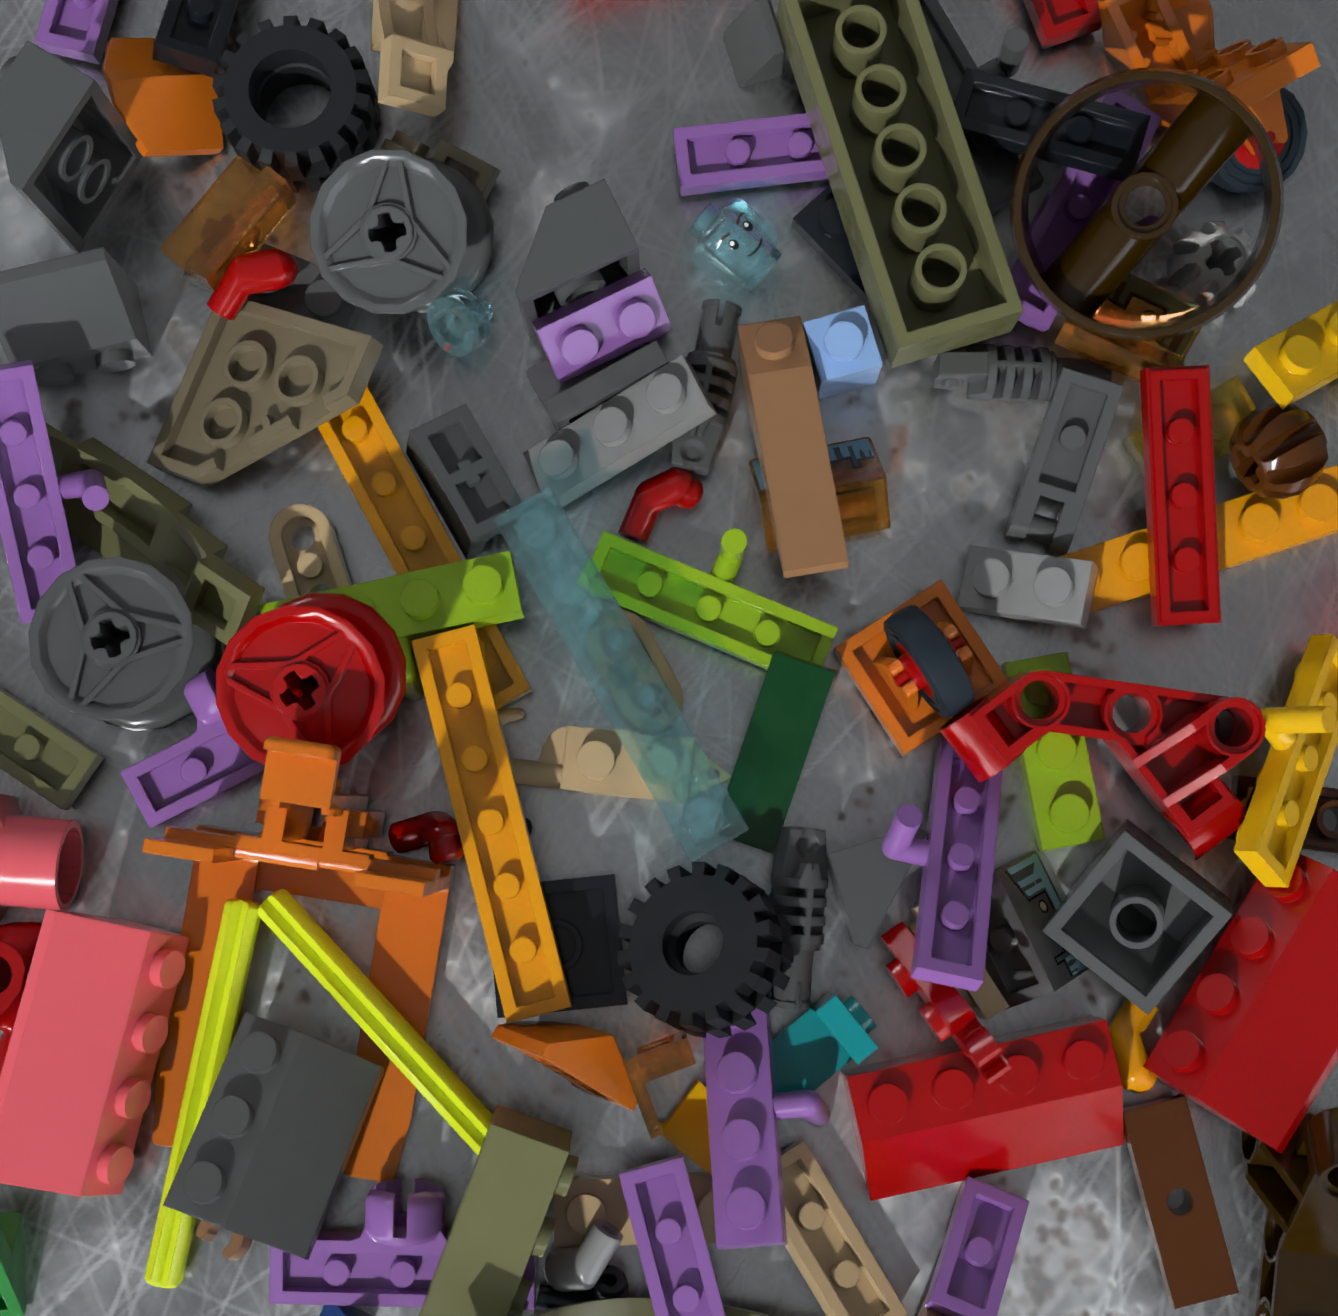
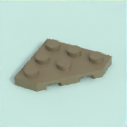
(258, 389)

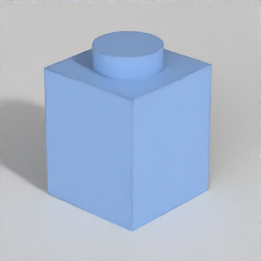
(842, 352)

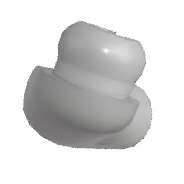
(581, 1266)

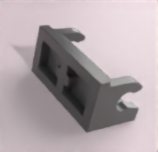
(462, 477)

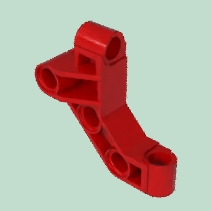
(1166, 753)

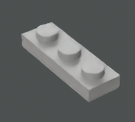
(620, 431)

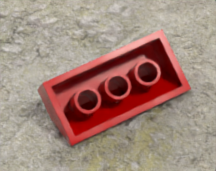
(1262, 1011)
(939, 1120)

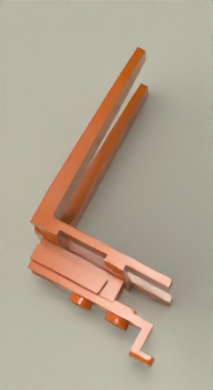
(319, 864)

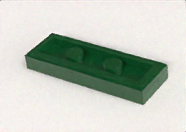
(777, 745)

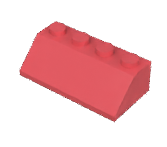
(85, 1051)

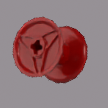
(338, 641)

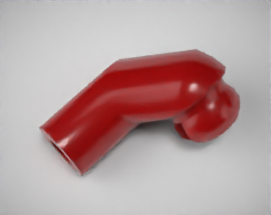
(251, 274)
(656, 494)
(428, 829)

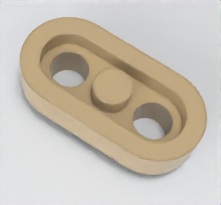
(311, 568)

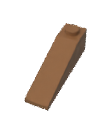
(791, 446)

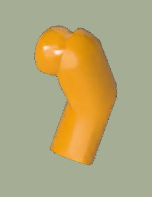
(1129, 1048)

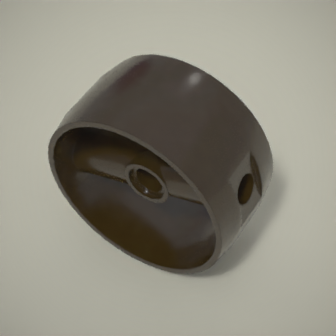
(1176, 166)

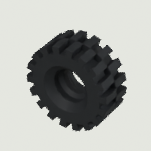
(739, 976)

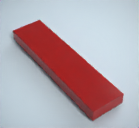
(1180, 495)

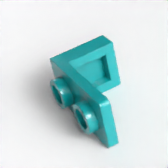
(821, 1043)

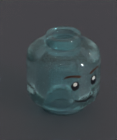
(733, 245)

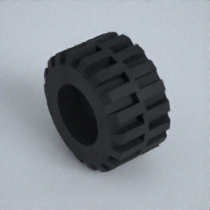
(286, 58)

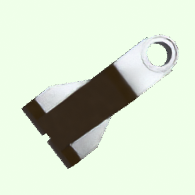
(1300, 1218)

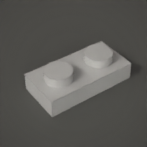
(1027, 586)

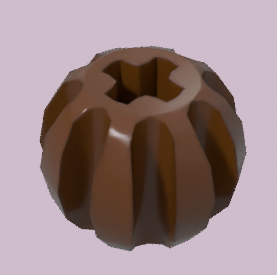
(1278, 451)

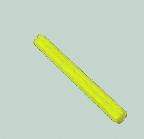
(376, 1017)
(212, 1042)

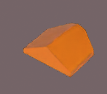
(1158, 35)
(161, 103)
(575, 1053)

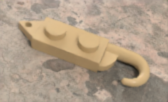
(583, 762)

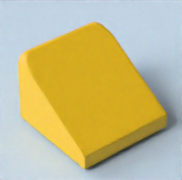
(689, 1126)

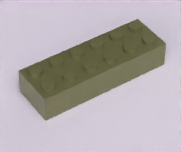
(900, 174)

